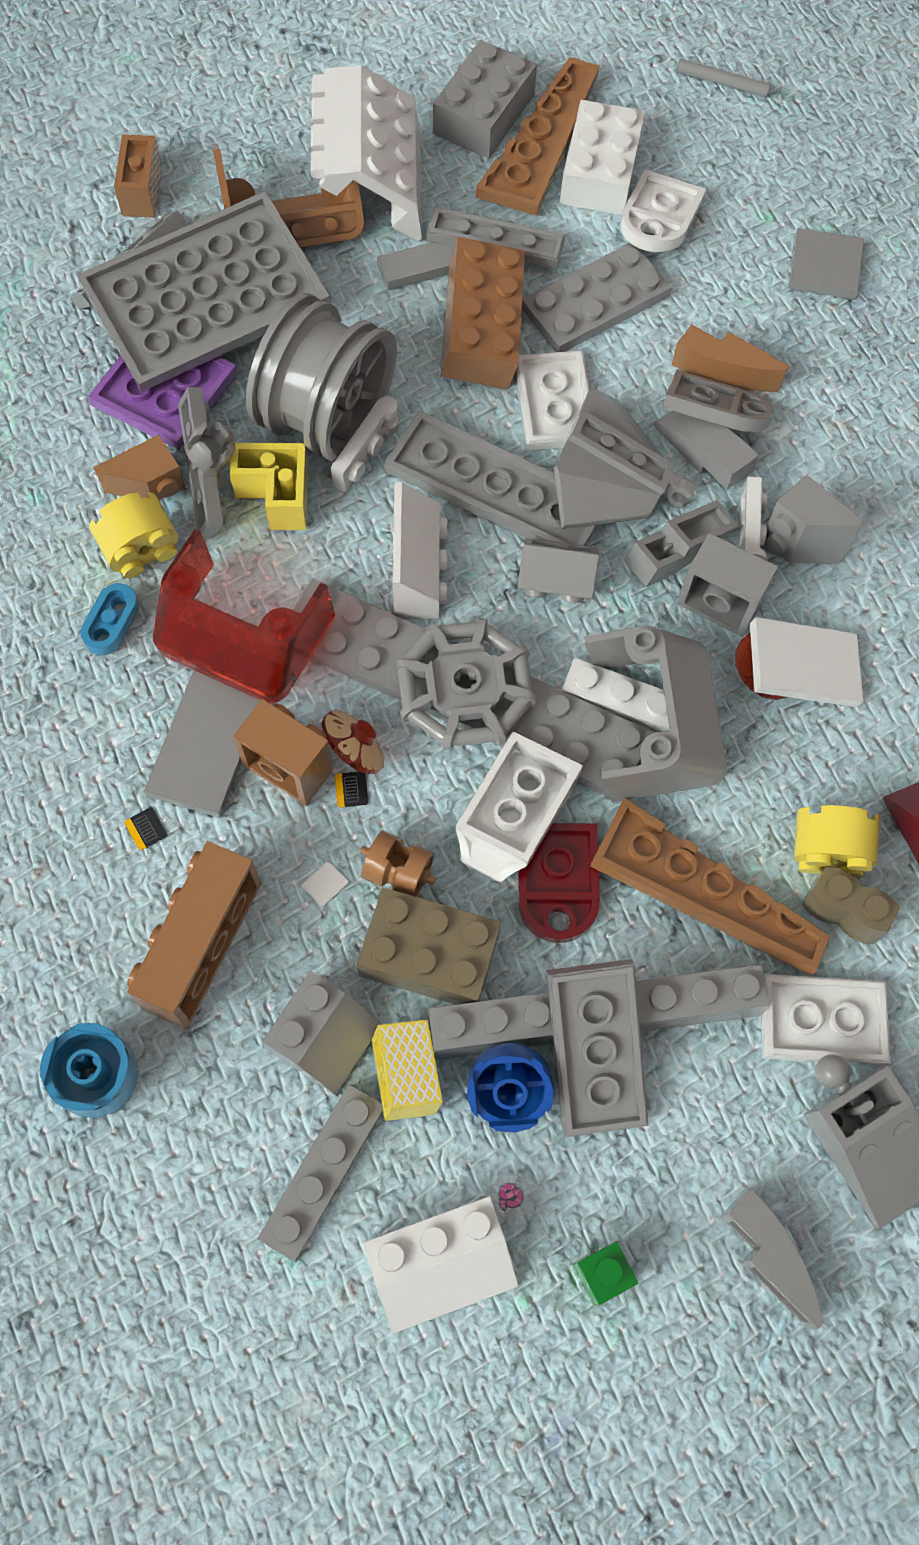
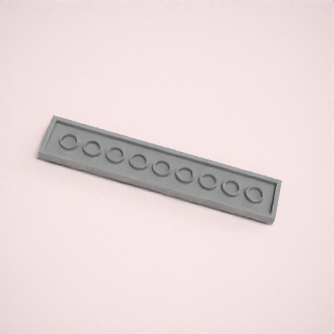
(369, 641)

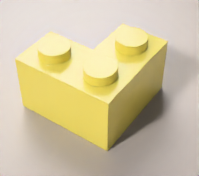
(277, 474)

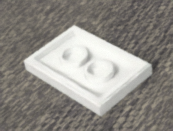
(550, 396)
(806, 662)
(824, 1018)

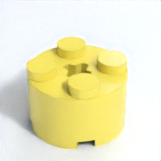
(134, 533)
(836, 838)

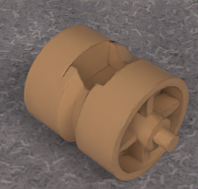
(396, 864)

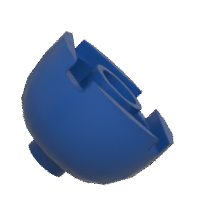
(510, 1087)

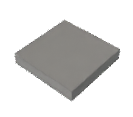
(826, 263)

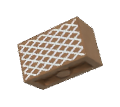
(138, 176)

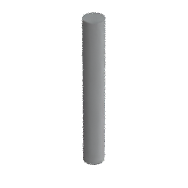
(723, 77)

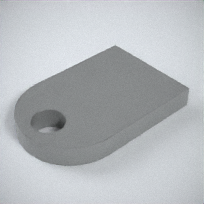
(718, 403)

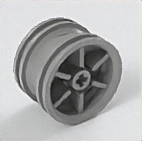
(318, 374)

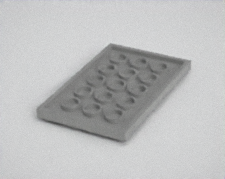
(199, 289)

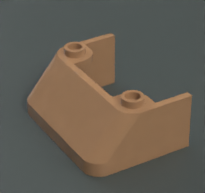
(310, 218)

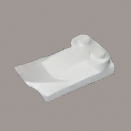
(514, 807)

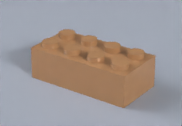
(483, 313)
(194, 934)

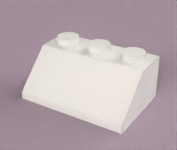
(417, 554)
(440, 1264)

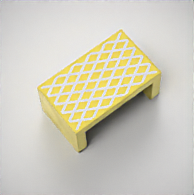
(406, 1070)

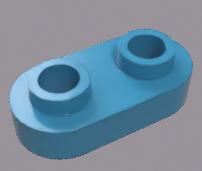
(107, 621)

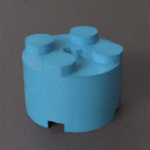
(80, 1050)

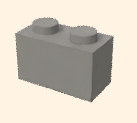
(558, 569)

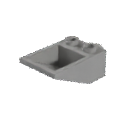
(873, 1140)

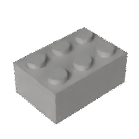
(484, 98)

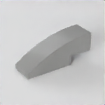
(709, 447)
(678, 542)
(774, 1257)

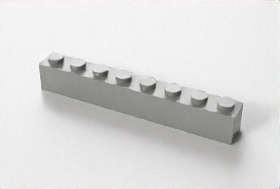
(661, 1005)

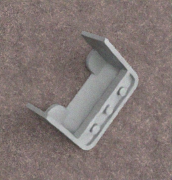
(693, 748)

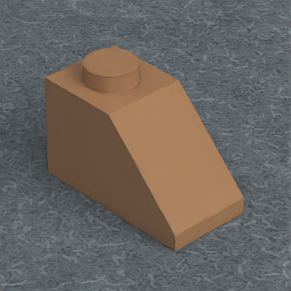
(142, 470)

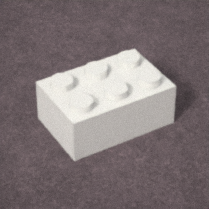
(601, 157)

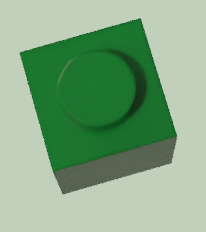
(605, 1274)

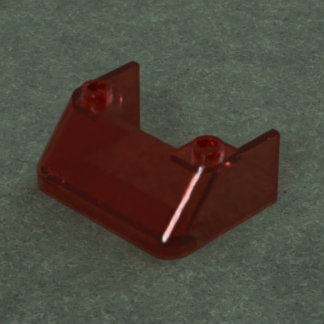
(244, 656)

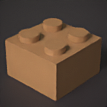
(284, 751)

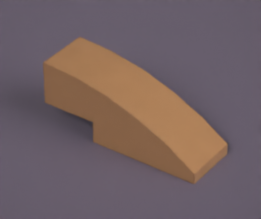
(728, 361)

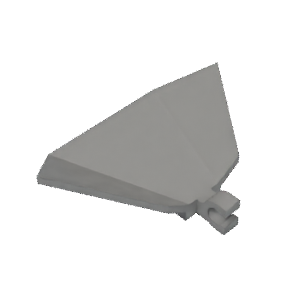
(612, 468)

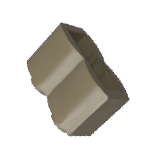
(857, 910)

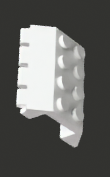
(368, 135)

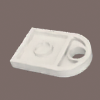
(660, 208)

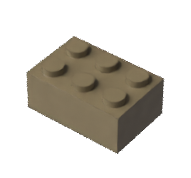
(428, 948)

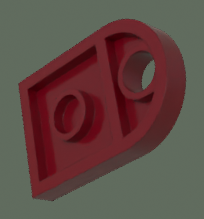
(561, 881)

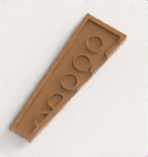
(533, 156)
(675, 873)

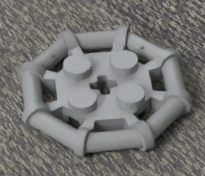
(461, 703)

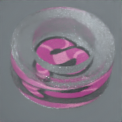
(511, 1196)

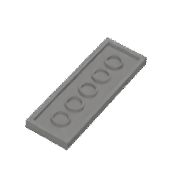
(482, 480)

